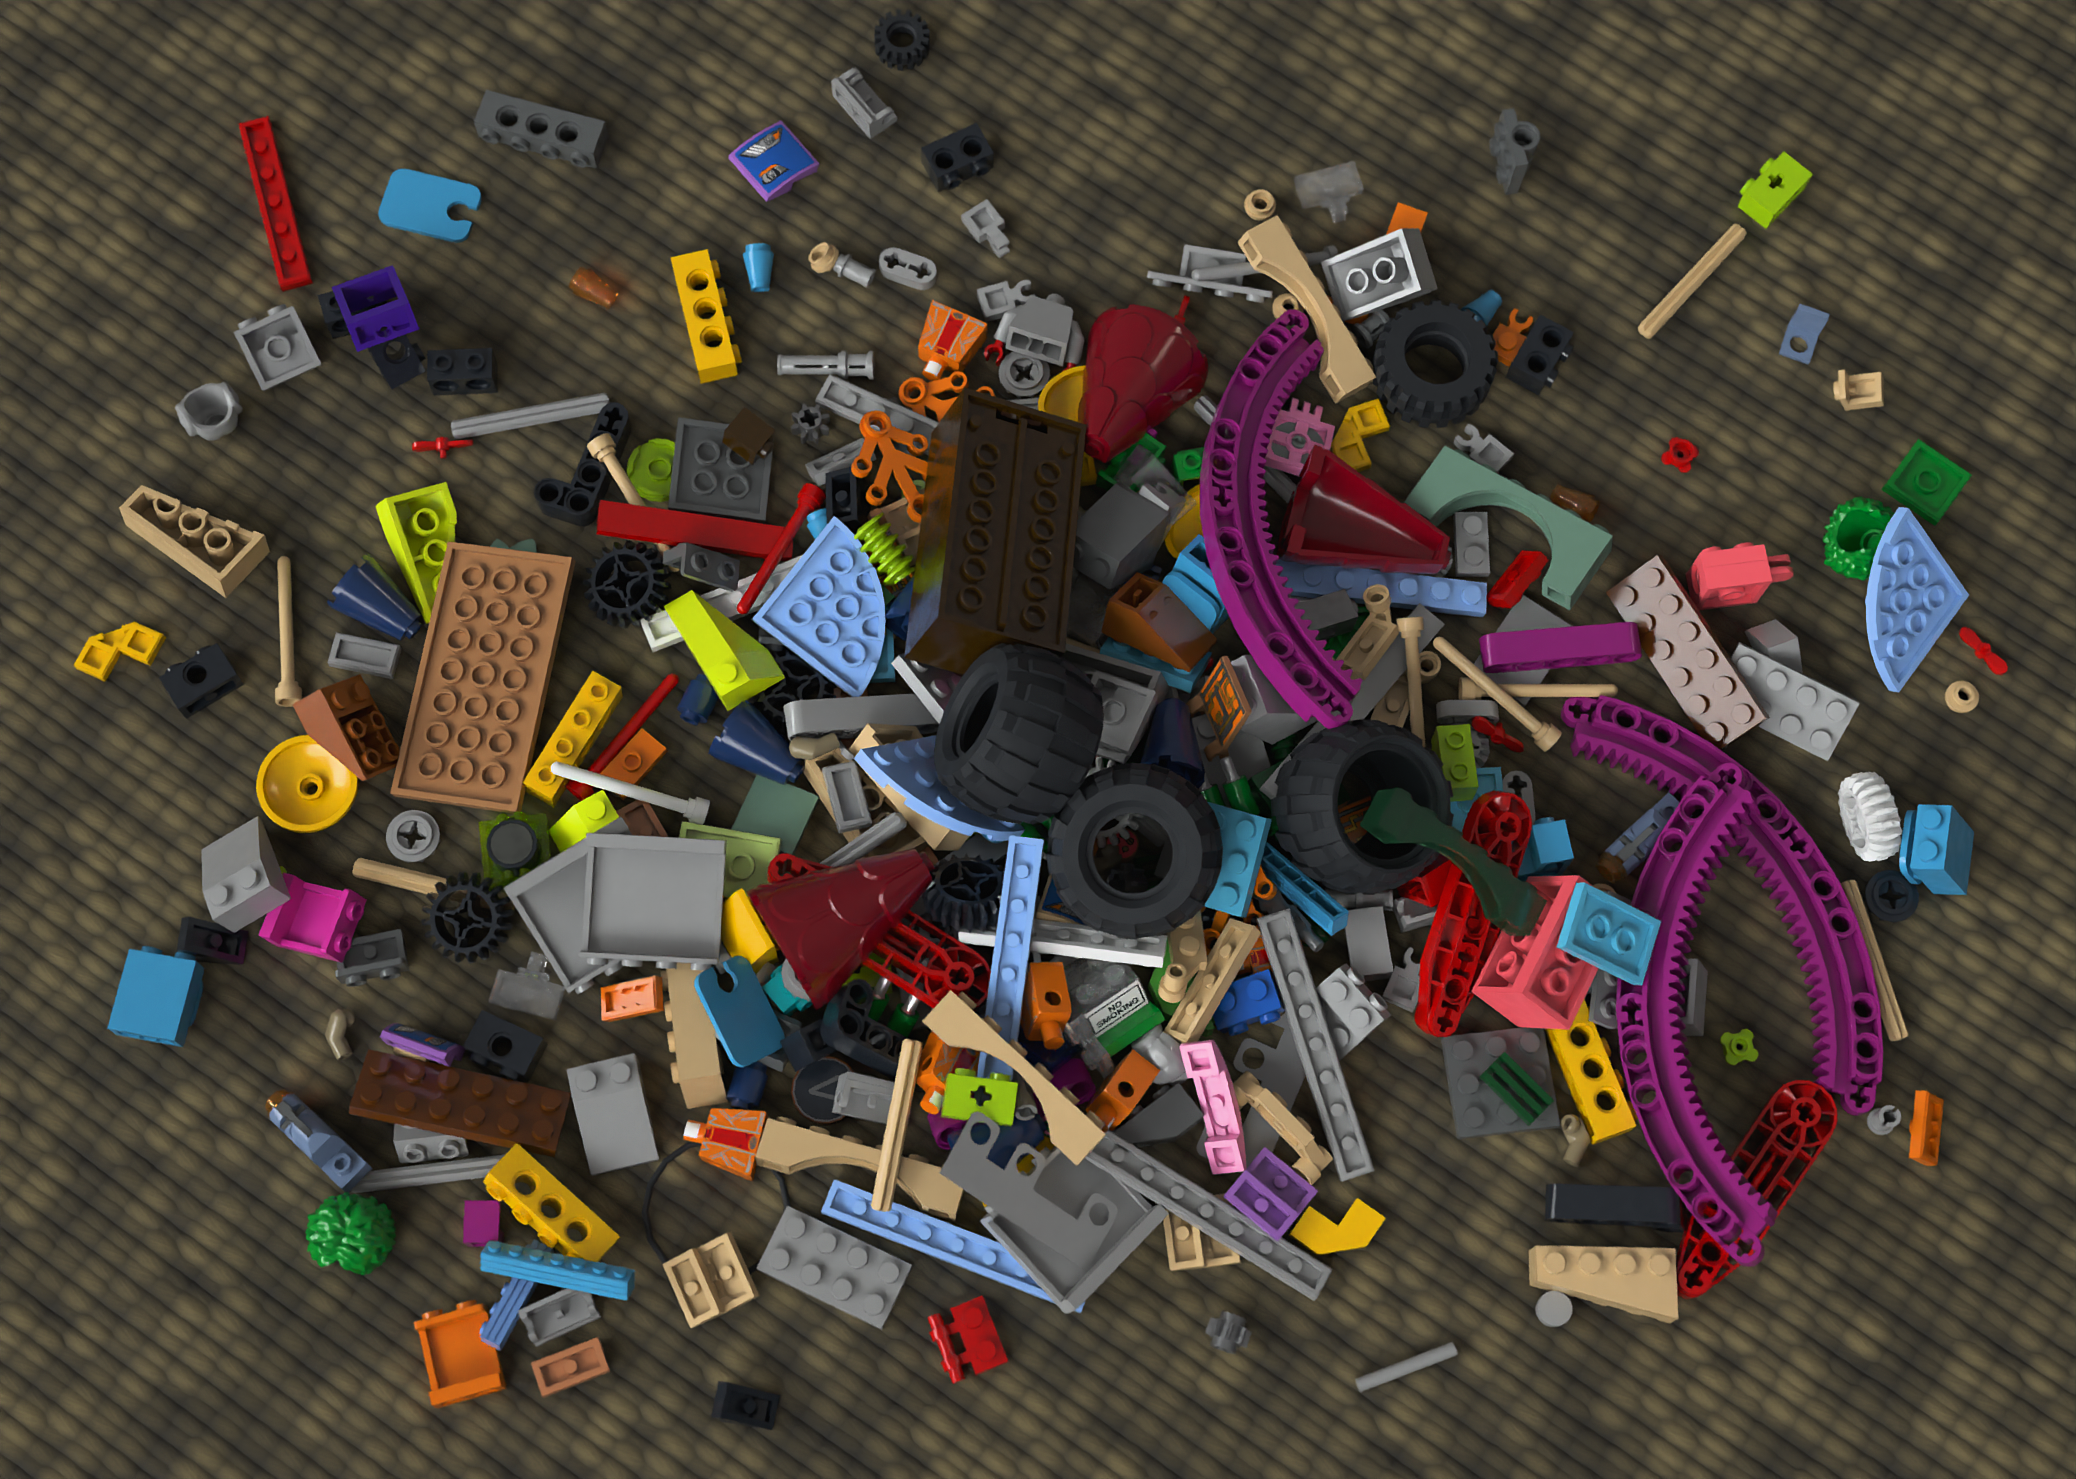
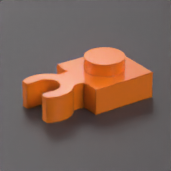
(1510, 338)

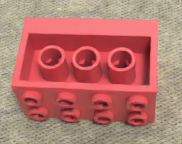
(1530, 976)

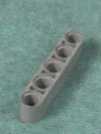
(850, 715)

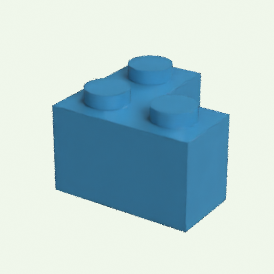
(1547, 850)

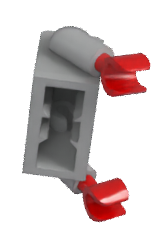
(1040, 331)

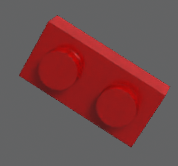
(1516, 579)

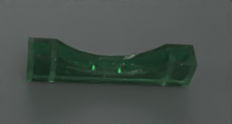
(1504, 898)

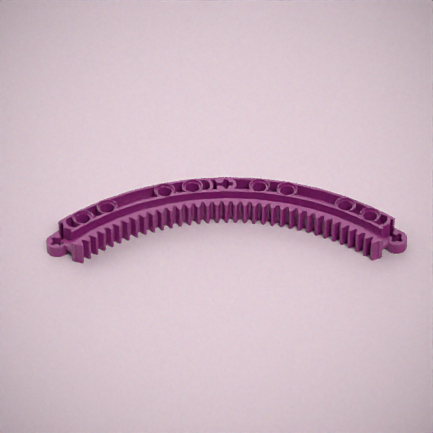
(1238, 533)
(1835, 959)
(1675, 1120)

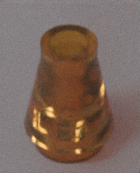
(592, 288)
(1580, 502)

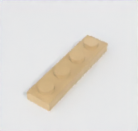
(1212, 984)

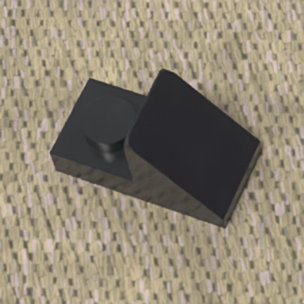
(211, 942)
(745, 1406)

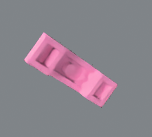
(1218, 1104)

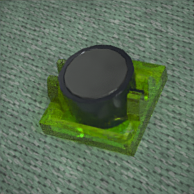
(513, 846)

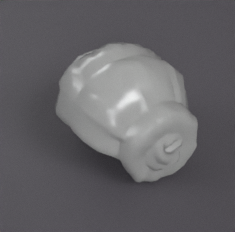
(210, 411)
(1164, 1054)

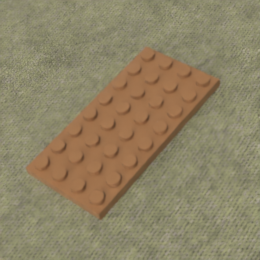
(483, 677)

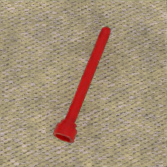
(809, 499)
(583, 791)

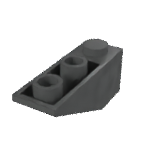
(1163, 1120)

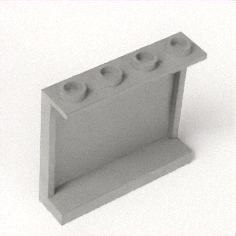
(653, 900)
(553, 910)
(1070, 1189)

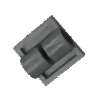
(1514, 148)

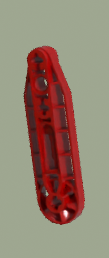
(1460, 932)
(943, 963)
(1780, 1117)

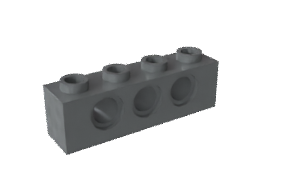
(500, 109)

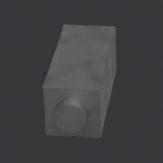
(1330, 614)

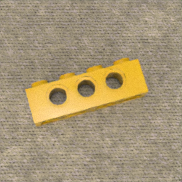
(711, 362)
(573, 737)
(1584, 1090)
(546, 1190)

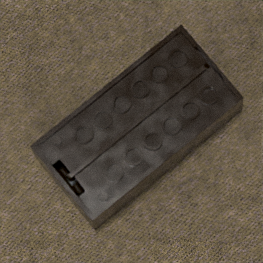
(995, 532)

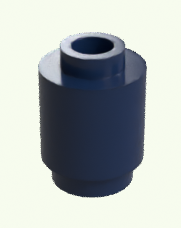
(698, 701)
(747, 1086)

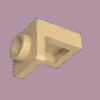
(1859, 390)

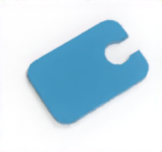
(422, 203)
(742, 1016)

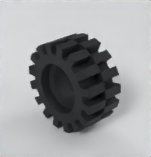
(902, 55)

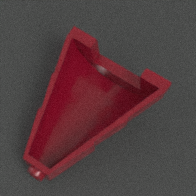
(1135, 376)
(1355, 523)
(840, 915)

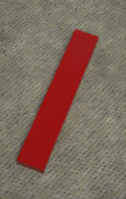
(275, 203)
(678, 527)

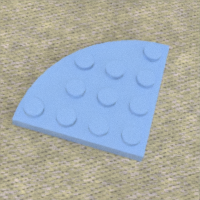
(1908, 599)
(831, 610)
(912, 773)

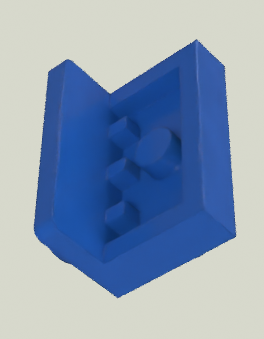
(1247, 1002)

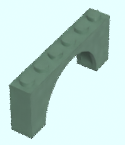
(1460, 483)

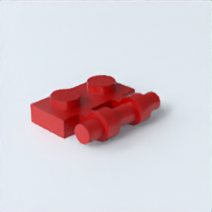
(977, 1334)

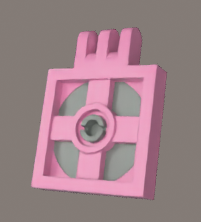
(1295, 436)

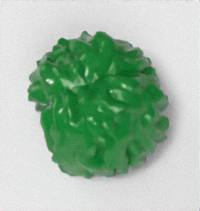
(1855, 536)
(352, 1232)

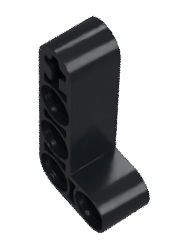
(579, 490)
(860, 1029)
(1615, 1205)

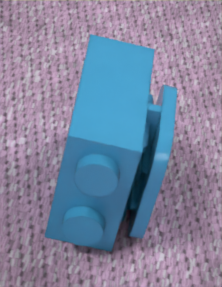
(1195, 586)
(1936, 849)
(157, 996)

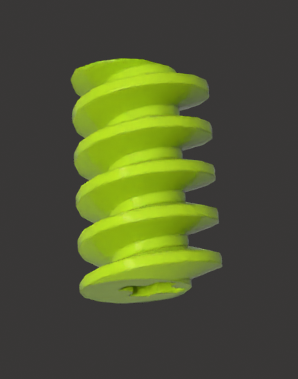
(884, 551)

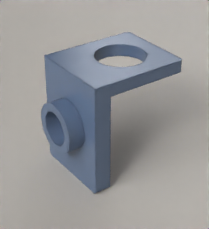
(1806, 324)

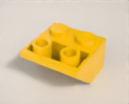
(744, 932)

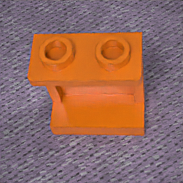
(455, 1356)

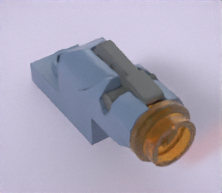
(1636, 842)
(316, 1139)

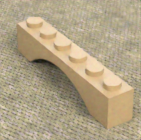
(1275, 254)
(962, 1028)
(793, 1148)

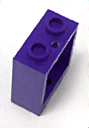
(366, 325)

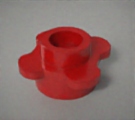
(1682, 446)

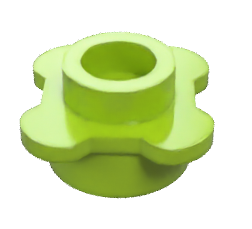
(1732, 1054)

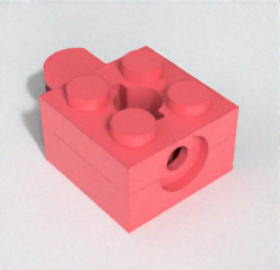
(1734, 575)

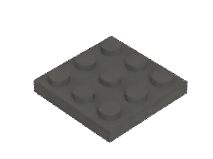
(714, 478)
(1474, 1104)

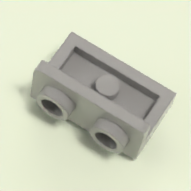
(423, 1145)

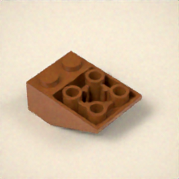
(1157, 623)
(349, 727)

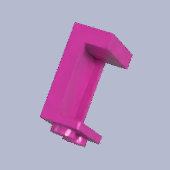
(314, 920)

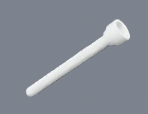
(694, 809)

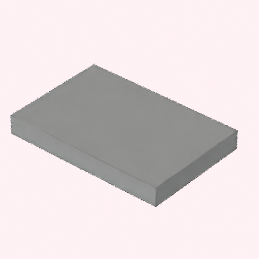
(1524, 616)

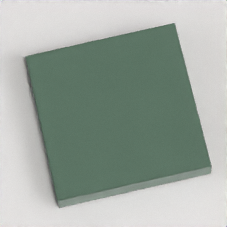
(776, 812)

